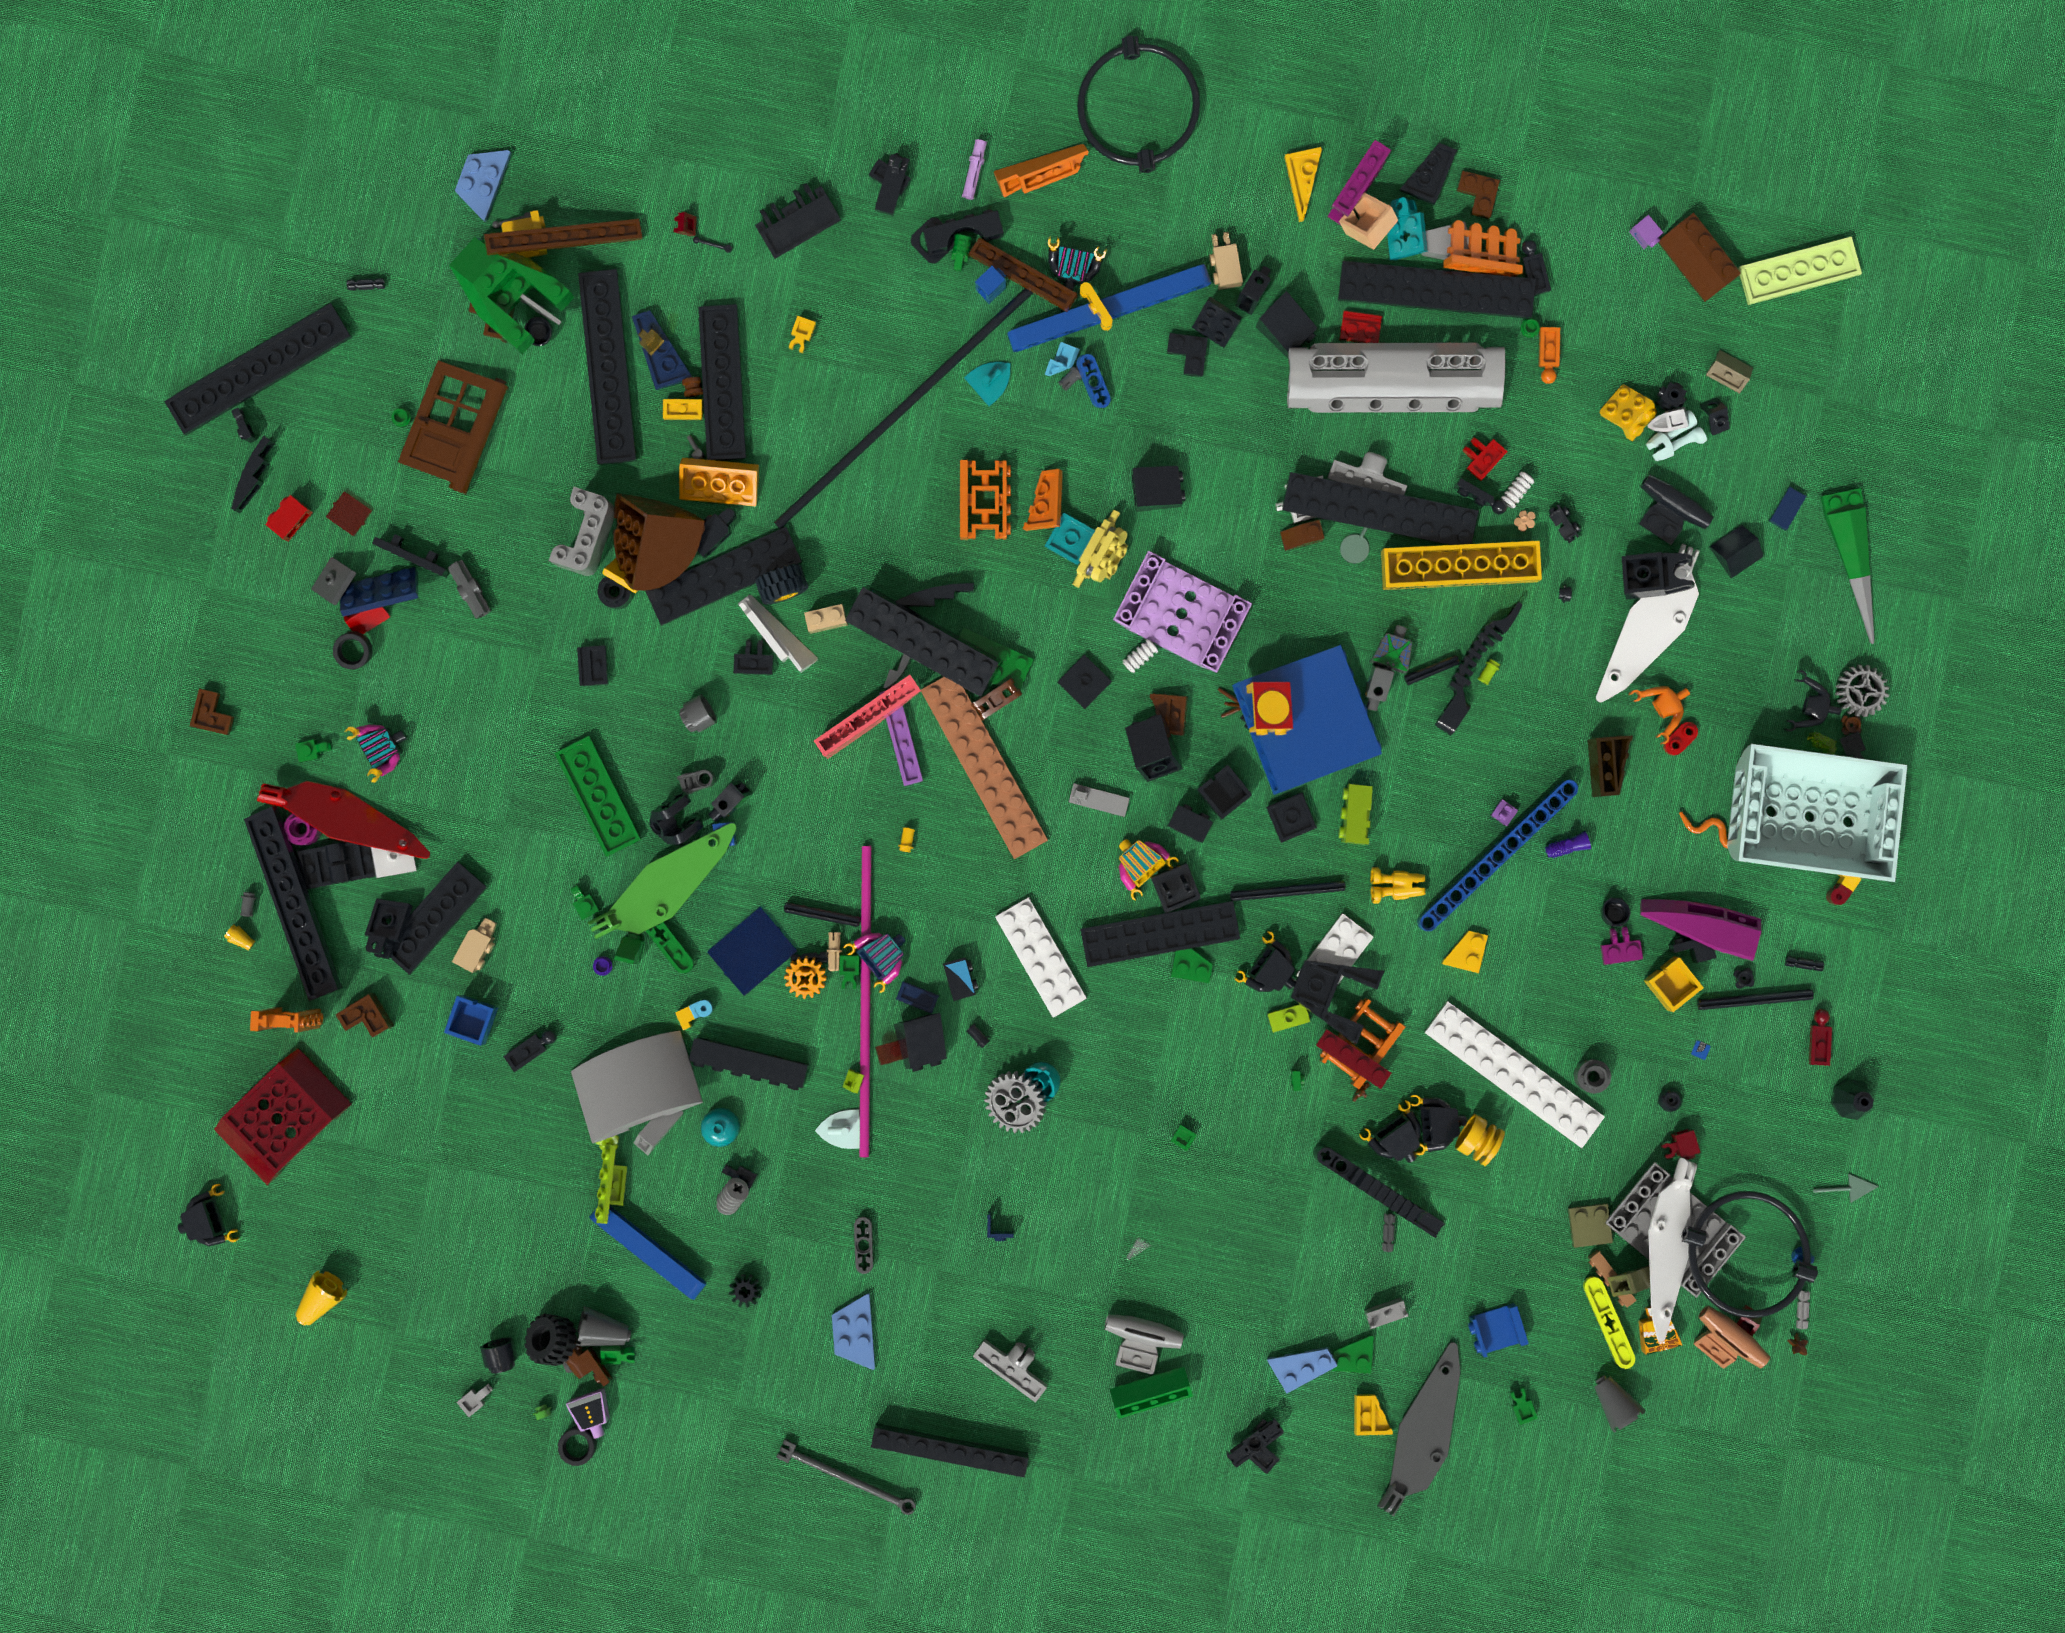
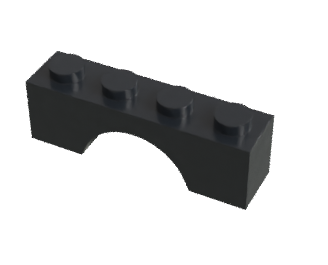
(985, 225)

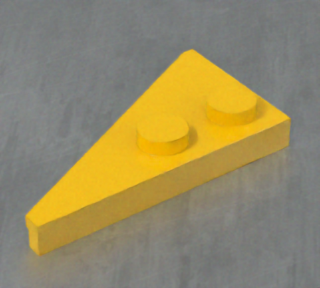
(1301, 173)

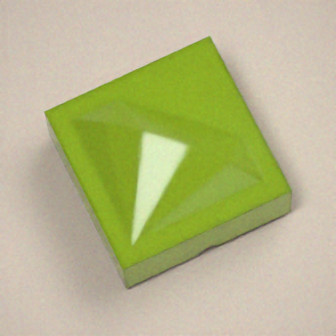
(853, 1081)

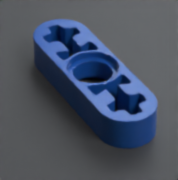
(1101, 384)

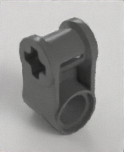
(693, 783)

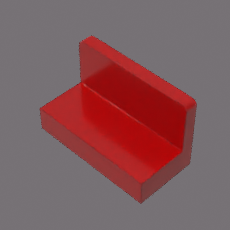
(366, 620)

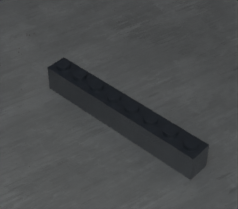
(950, 1450)

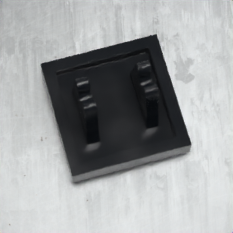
(1217, 322)
(1175, 887)

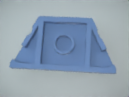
(481, 180)
(854, 1332)

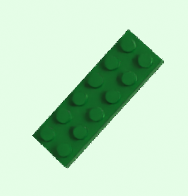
(597, 796)

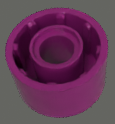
(292, 829)

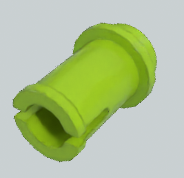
(1488, 671)

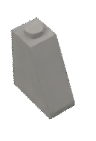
(1439, 240)
(656, 1131)

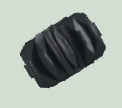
(741, 1296)

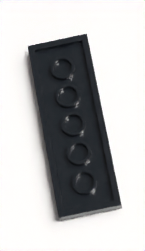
(437, 916)

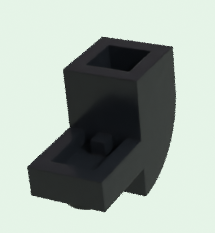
(1698, 951)

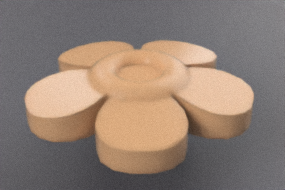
(1525, 520)

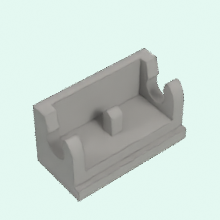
(1386, 1313)

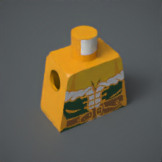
(1648, 1336)

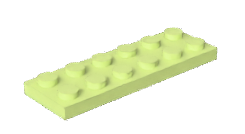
(1799, 270)

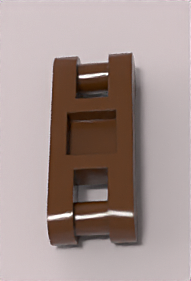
(996, 699)

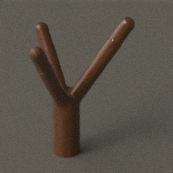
(1230, 703)

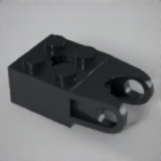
(1660, 574)

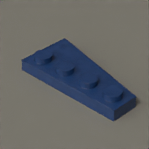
(664, 364)

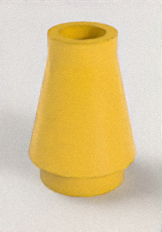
(239, 937)

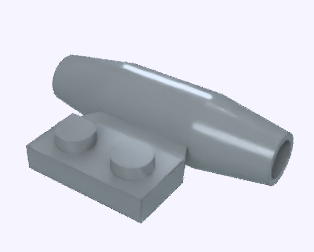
(1140, 1342)

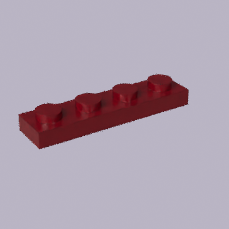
(1353, 1059)

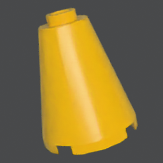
(320, 1296)

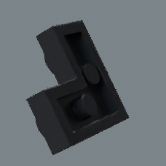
(1193, 348)
(1264, 1458)

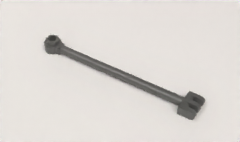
(791, 1452)

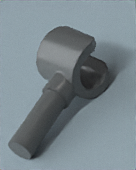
(697, 454)

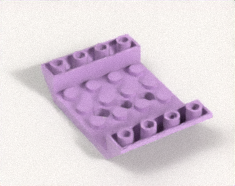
(1210, 618)

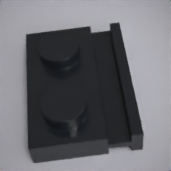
(593, 665)

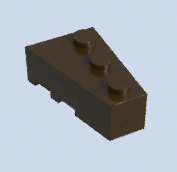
(1607, 764)

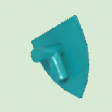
(989, 380)

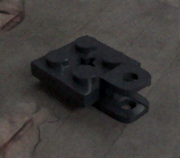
(382, 933)

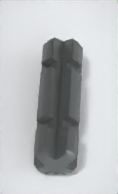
(1388, 1232)

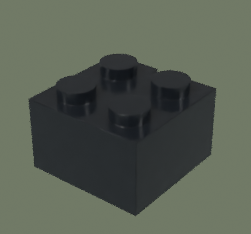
(1224, 792)

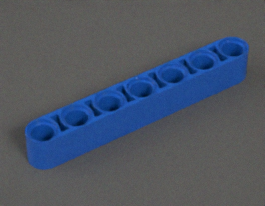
(652, 1253)

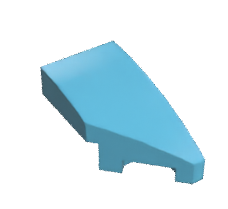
(1063, 360)

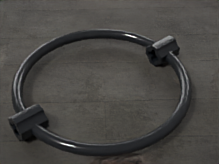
(1131, 50)
(1802, 1270)

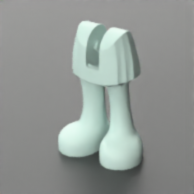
(1696, 435)

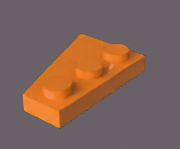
(1047, 503)

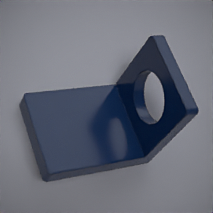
(997, 1235)

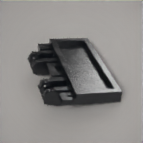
(798, 223)

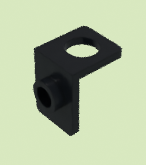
(1717, 416)

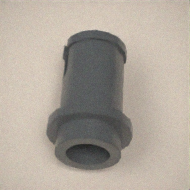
(247, 904)

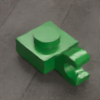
(310, 750)
(585, 904)

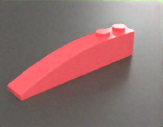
(867, 717)

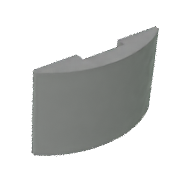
(635, 1084)

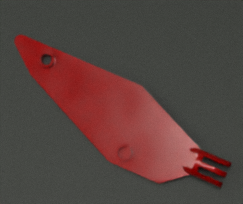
(343, 817)

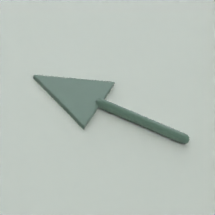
(1857, 1188)

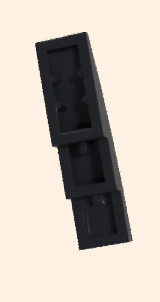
(249, 482)
(927, 597)

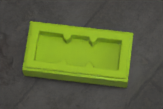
(1288, 1017)

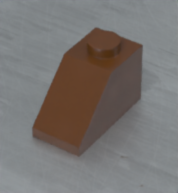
(1302, 535)

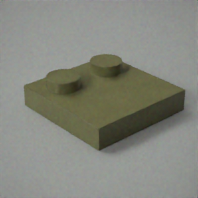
(1589, 1225)

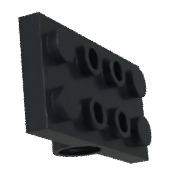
(335, 864)

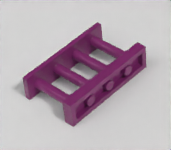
(1359, 181)

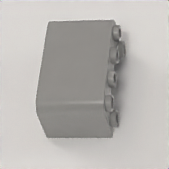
(592, 535)

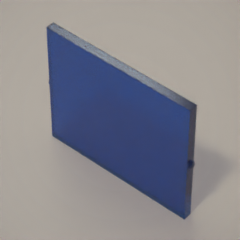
(752, 951)

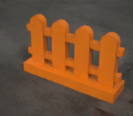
(1490, 264)

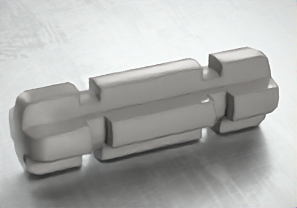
(1803, 1309)

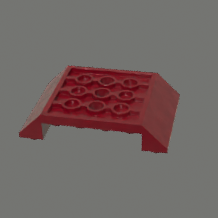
(303, 1099)

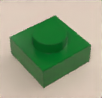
(1297, 1080)
(1183, 1137)

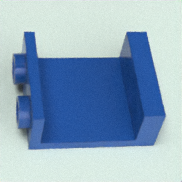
(1497, 1329)

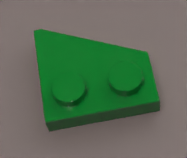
(1191, 966)

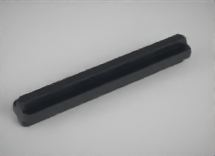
(822, 914)

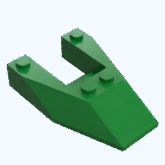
(496, 285)

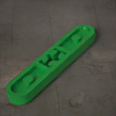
(672, 949)

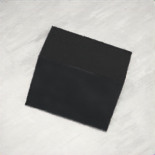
(1737, 551)

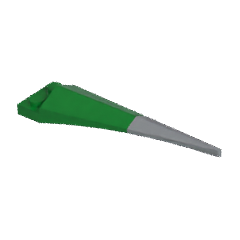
(1848, 526)

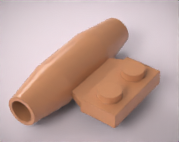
(1728, 1340)

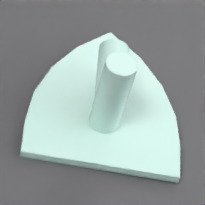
(841, 1129)

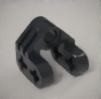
(665, 826)

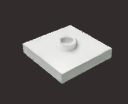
(391, 863)

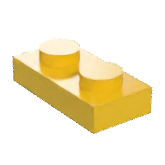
(682, 409)

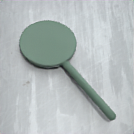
(1355, 548)

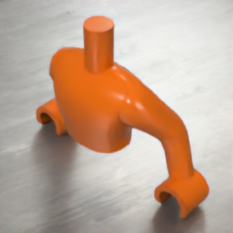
(1666, 705)

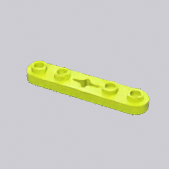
(1616, 1340)

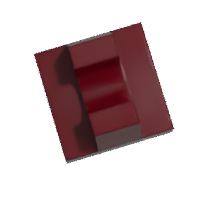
(686, 224)

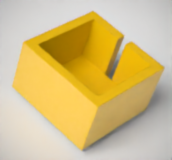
(1673, 984)

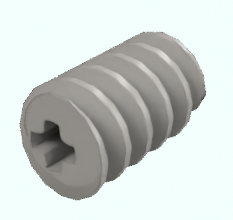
(732, 1196)

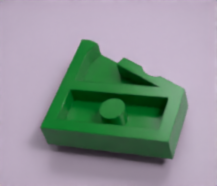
(1355, 1356)

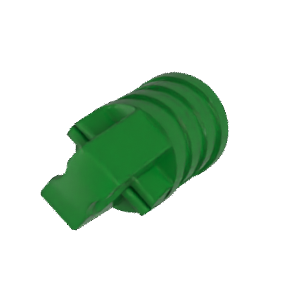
(960, 251)

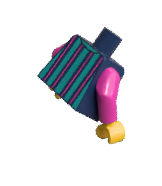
(881, 955)

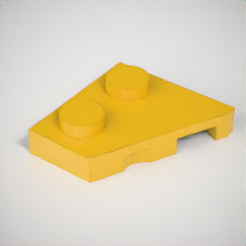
(1468, 952)
(1369, 1417)

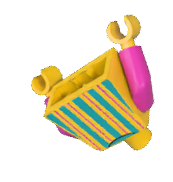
(1141, 862)

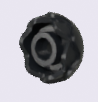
(1664, 1097)

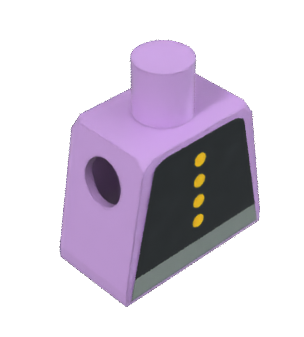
(590, 1411)

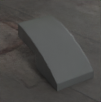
(894, 676)

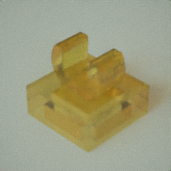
(650, 341)

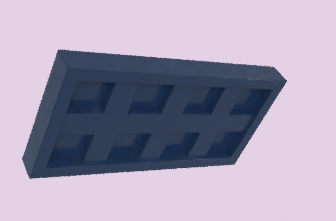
(380, 591)

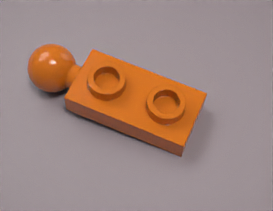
(1549, 352)

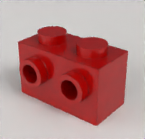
(288, 517)

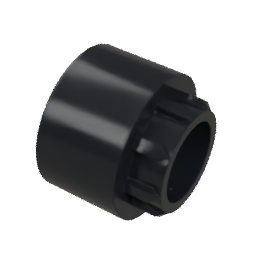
(604, 594)
(499, 1355)

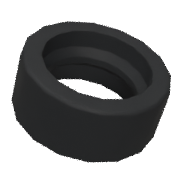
(341, 660)
(576, 1461)

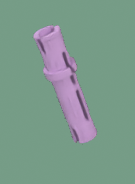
(976, 161)

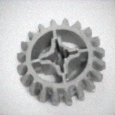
(1857, 705)

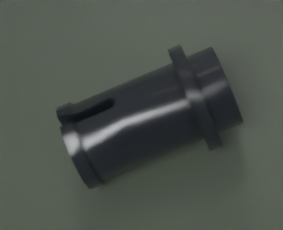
(979, 1037)

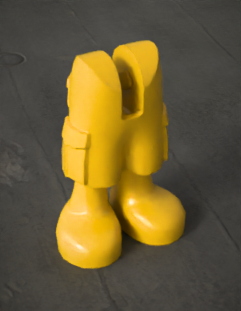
(1401, 886)

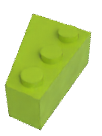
(1355, 814)

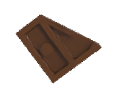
(1173, 711)

